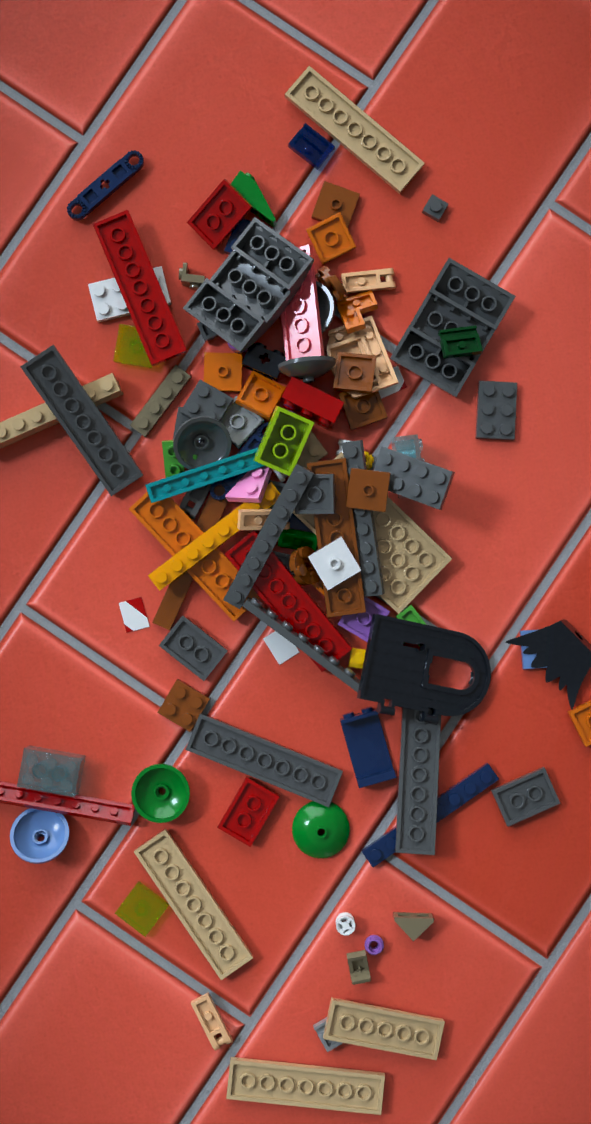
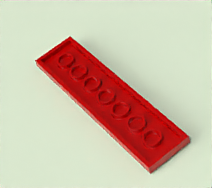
(140, 288)
(291, 601)

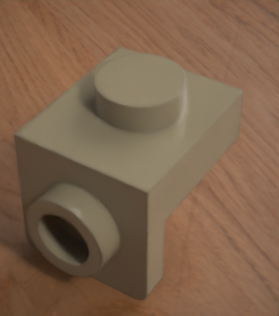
(190, 280)
(358, 967)

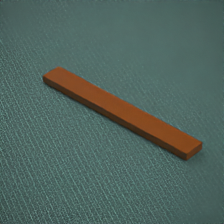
(179, 587)

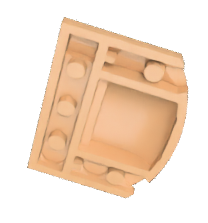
(364, 342)

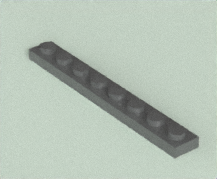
(364, 528)
(268, 536)
(302, 642)

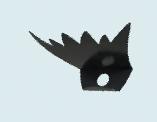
(562, 651)

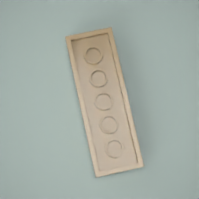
(383, 1028)

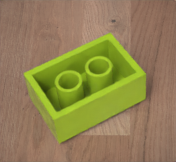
(283, 441)

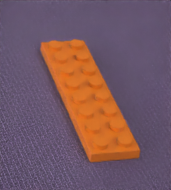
(176, 531)

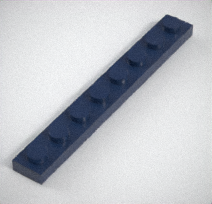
(446, 804)

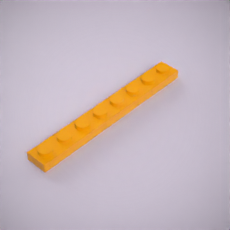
(207, 542)

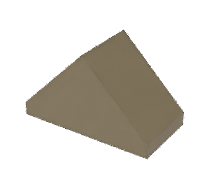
(413, 923)

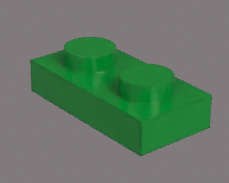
(295, 539)

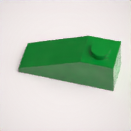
(248, 188)

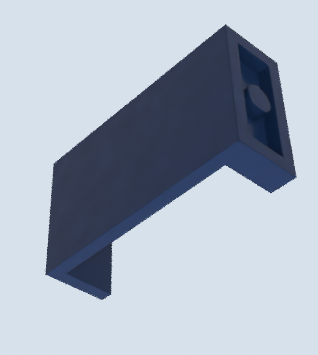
(367, 747)

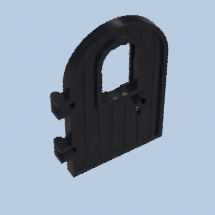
(403, 671)

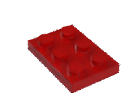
(219, 214)
(248, 811)

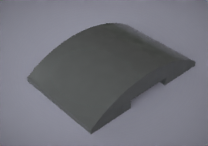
(250, 286)
(454, 301)

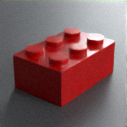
(312, 403)

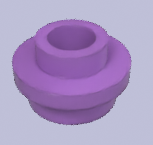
(374, 950)

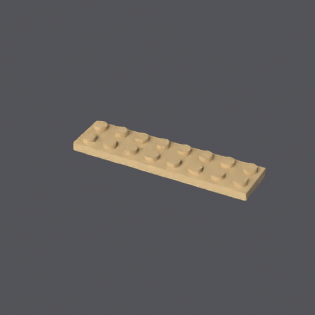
(354, 129)
(193, 904)
(305, 1085)

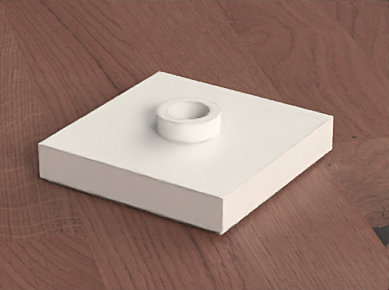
(334, 563)

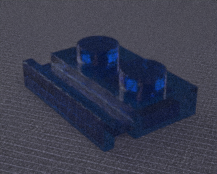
(311, 146)

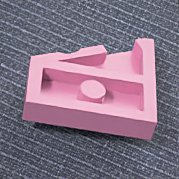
(250, 486)

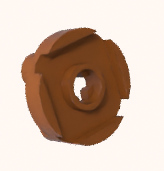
(332, 283)
(304, 574)

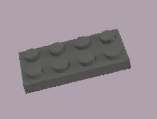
(415, 478)

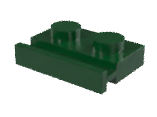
(460, 342)

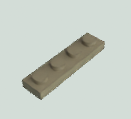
(160, 401)

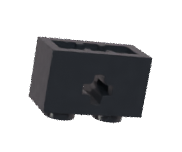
(253, 362)

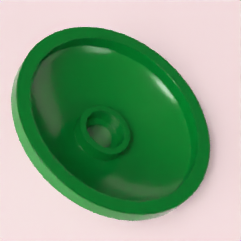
(157, 806)
(315, 817)

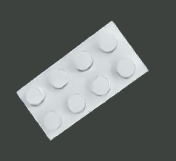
(109, 302)

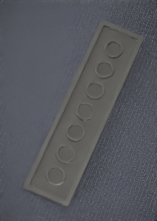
(82, 420)
(264, 760)
(417, 784)

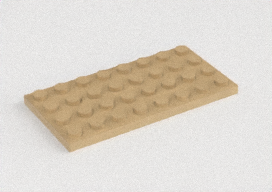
(405, 551)

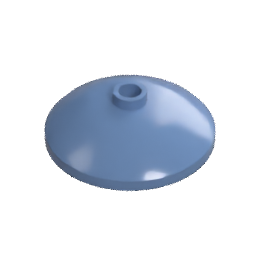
(34, 824)

